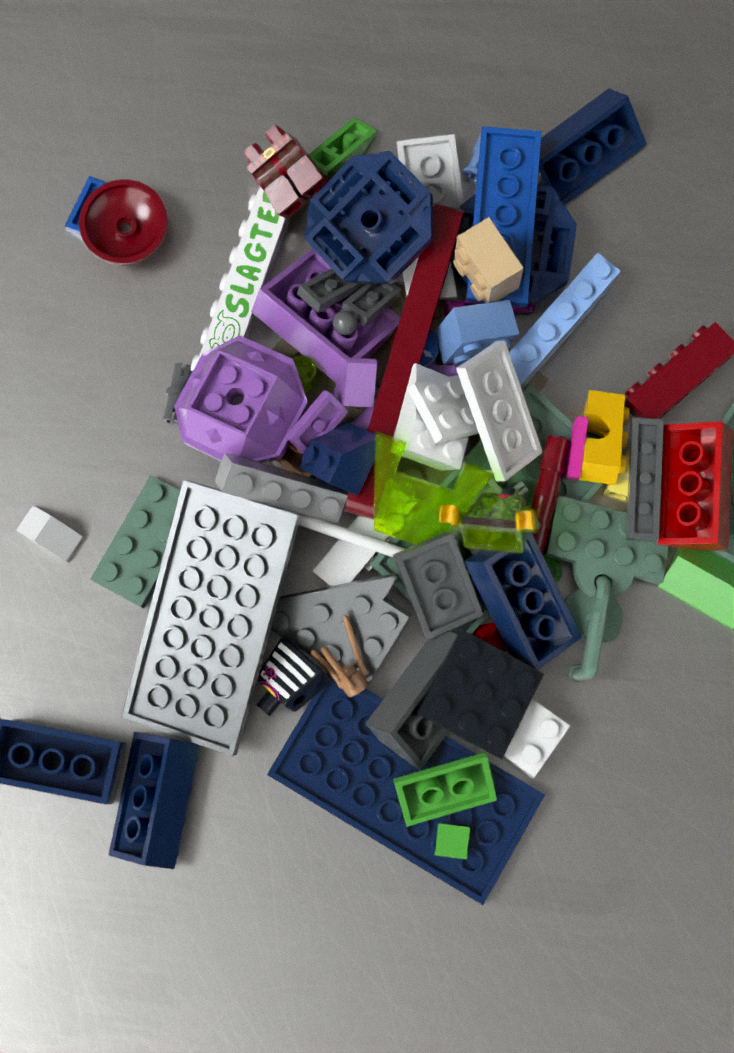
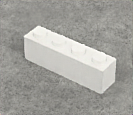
(346, 560)

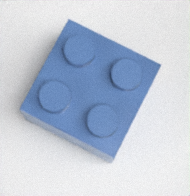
(473, 329)

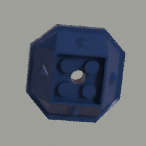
(344, 206)
(551, 245)

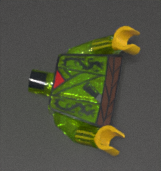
(494, 521)

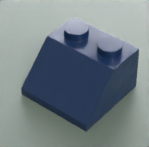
(341, 457)

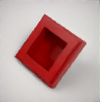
(491, 635)

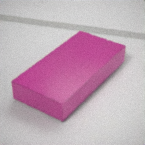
(576, 450)

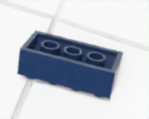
(589, 145)
(524, 603)
(154, 801)

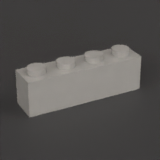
(280, 488)

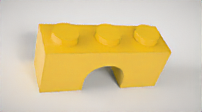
(603, 456)

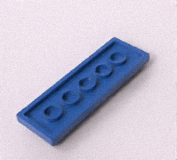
(508, 195)

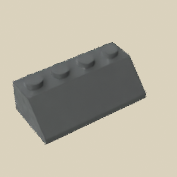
(396, 717)

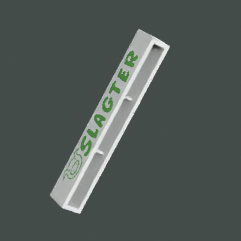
(249, 272)

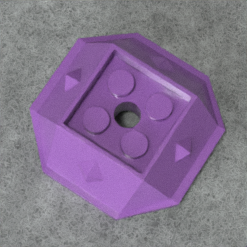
(257, 425)

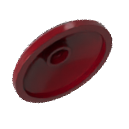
(116, 207)

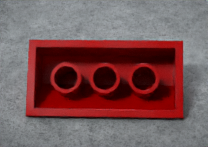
(696, 486)

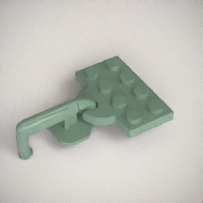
(597, 546)
(138, 548)

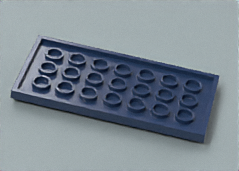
(351, 775)

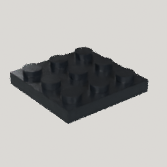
(480, 694)

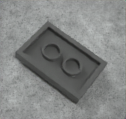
(438, 584)

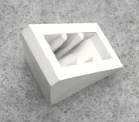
(50, 533)

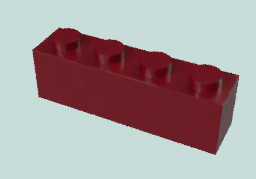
(681, 375)

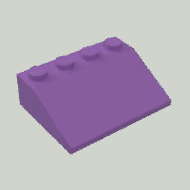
(314, 332)

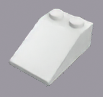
(413, 430)

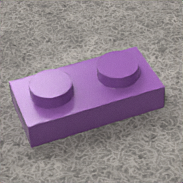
(316, 421)

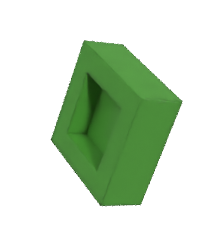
(452, 841)

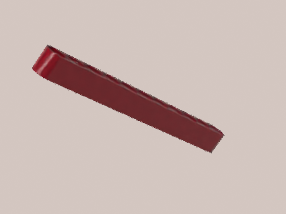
(410, 338)

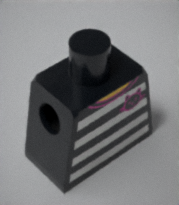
(289, 679)

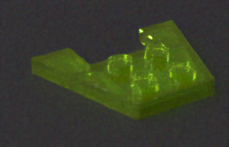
(411, 506)

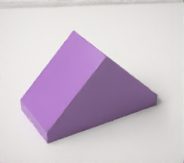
(357, 383)

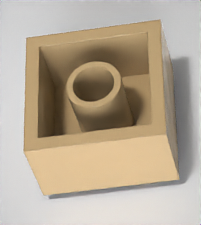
(487, 262)

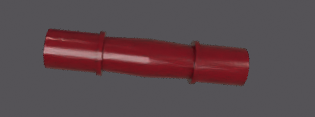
(548, 485)

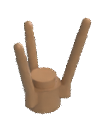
(349, 678)

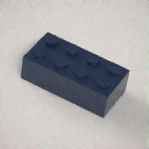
(59, 761)

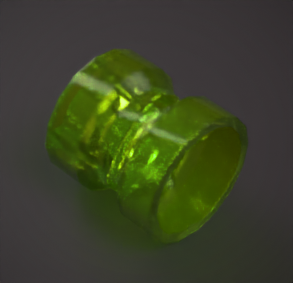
(304, 367)

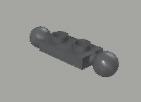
(366, 305)

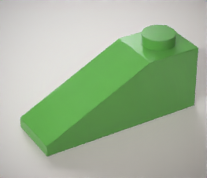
(345, 143)

